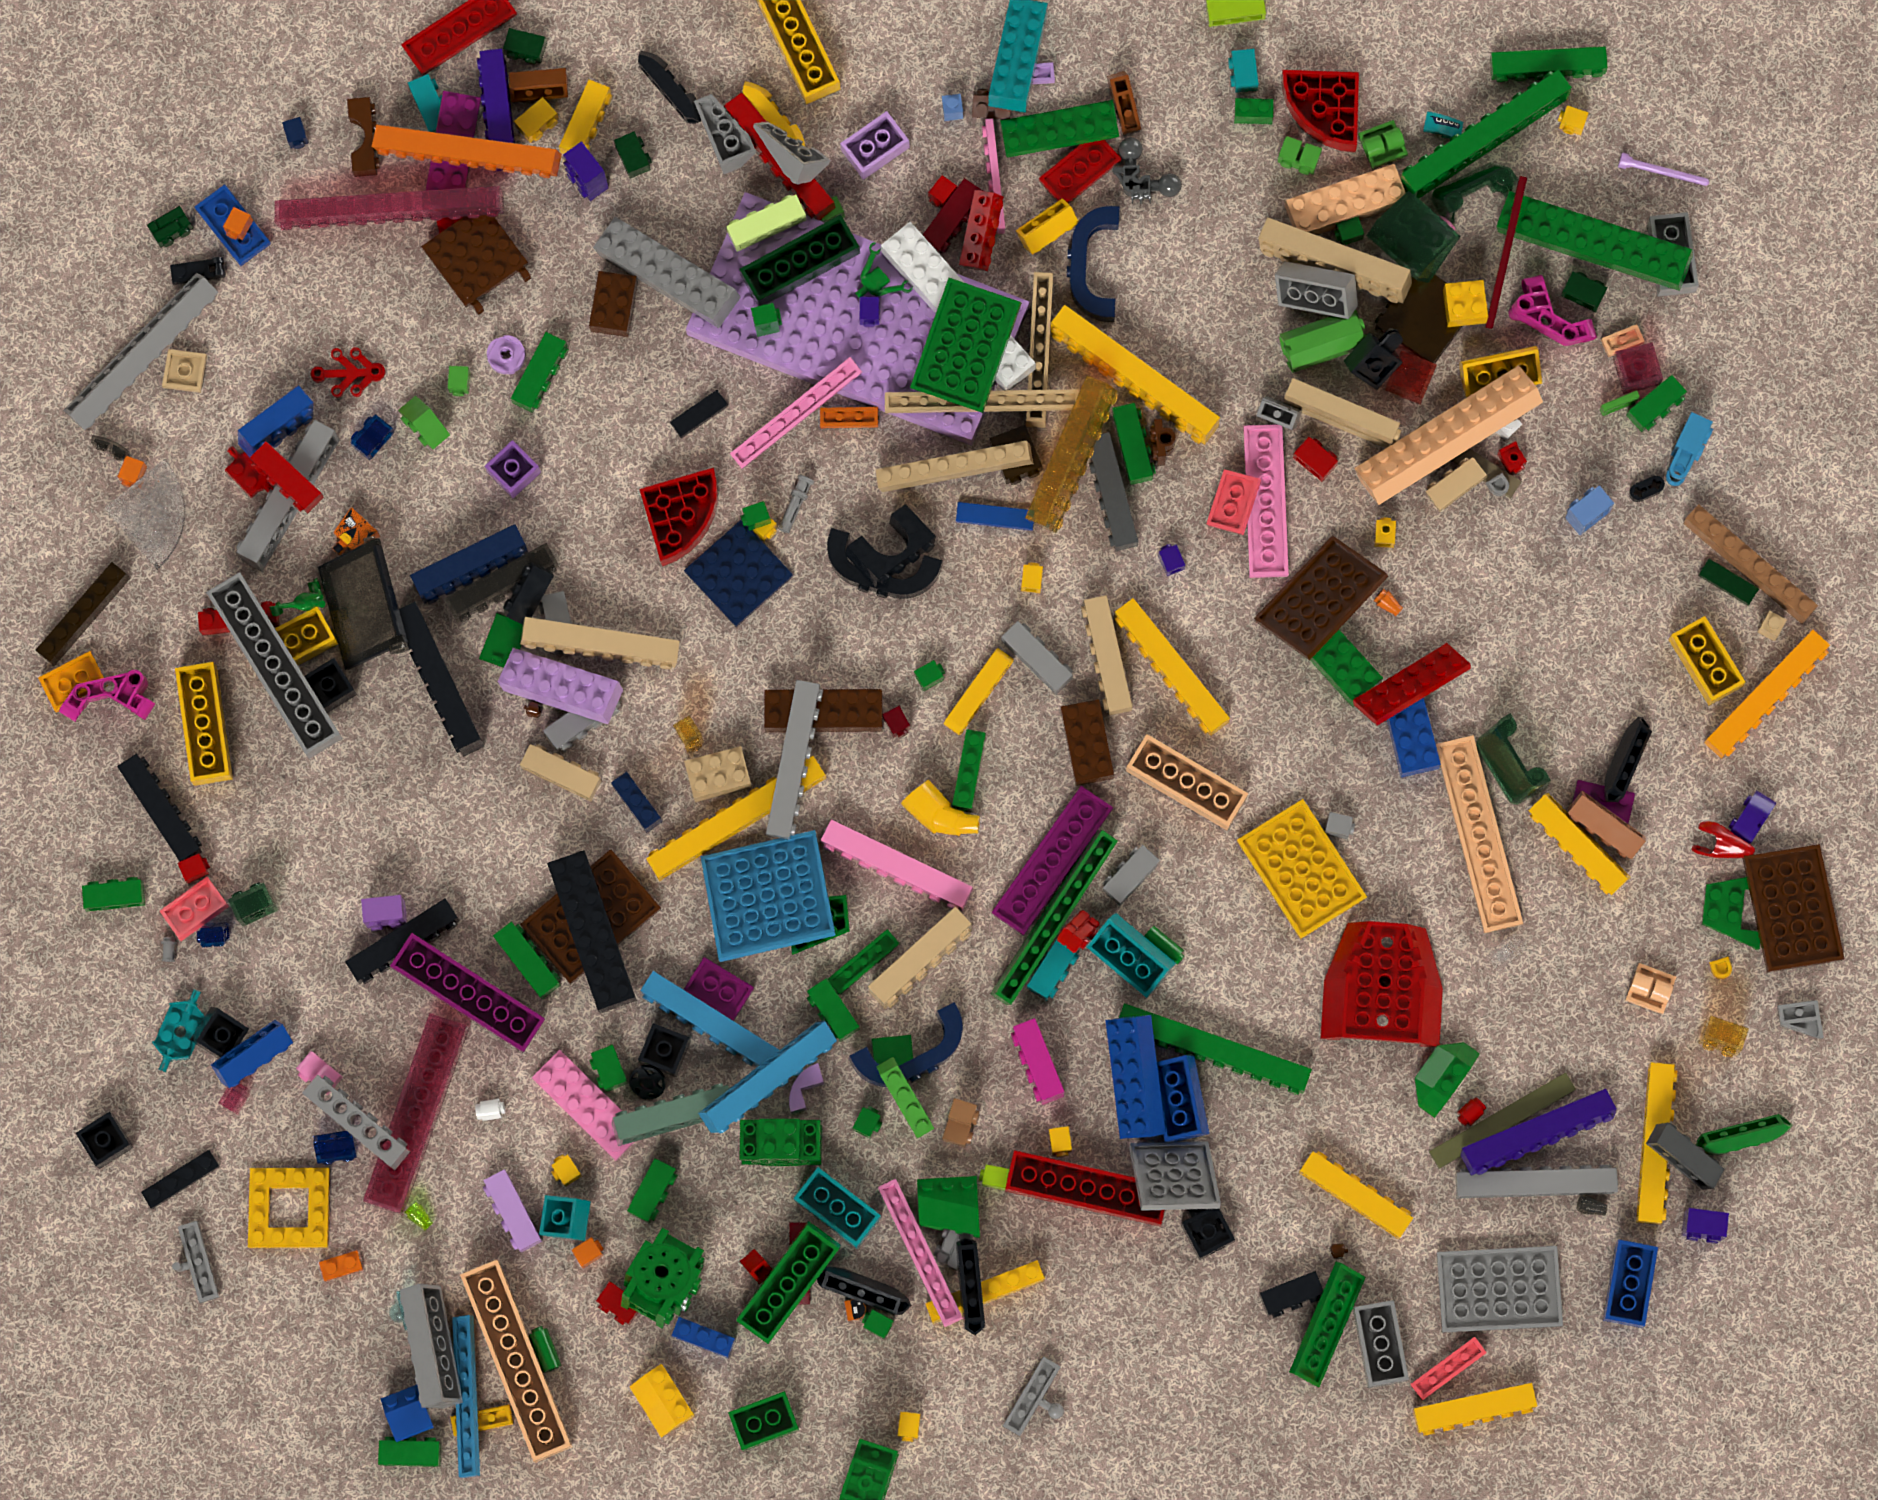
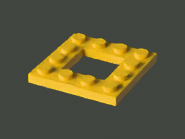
(261, 1182)

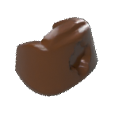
(533, 710)
(1338, 1250)

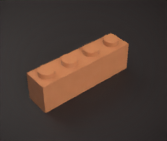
(1606, 825)

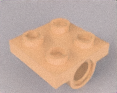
(1650, 988)

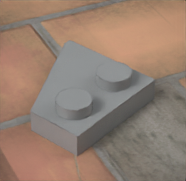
(1801, 1017)

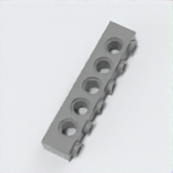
(316, 1092)

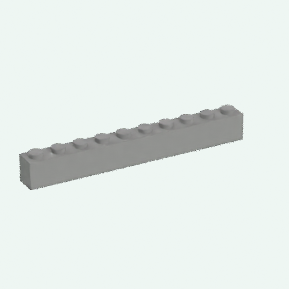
(141, 351)

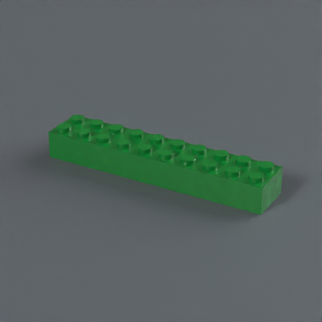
(1486, 134)
(1598, 242)

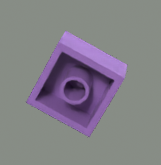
(512, 469)
(384, 912)

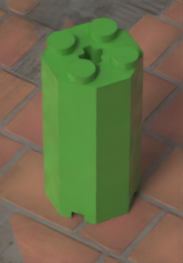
(1321, 341)

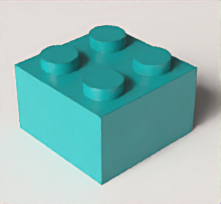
(564, 1218)

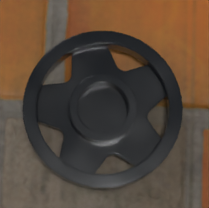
(647, 1082)

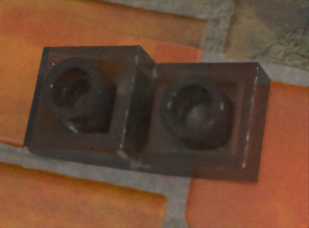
(115, 449)

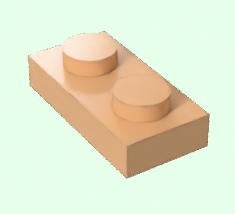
(1622, 340)

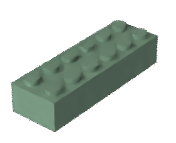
(663, 1116)

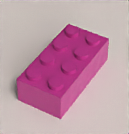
(1038, 1062)

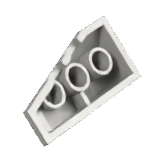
(728, 139)
(792, 157)

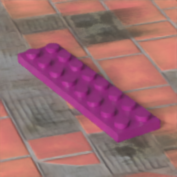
(1052, 860)

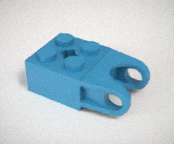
(1689, 447)

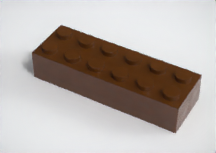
(838, 710)

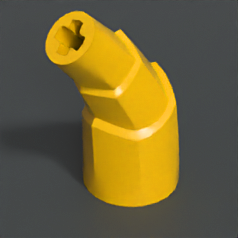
(936, 814)

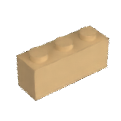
(1455, 483)

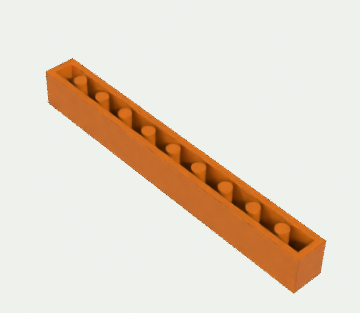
(467, 151)

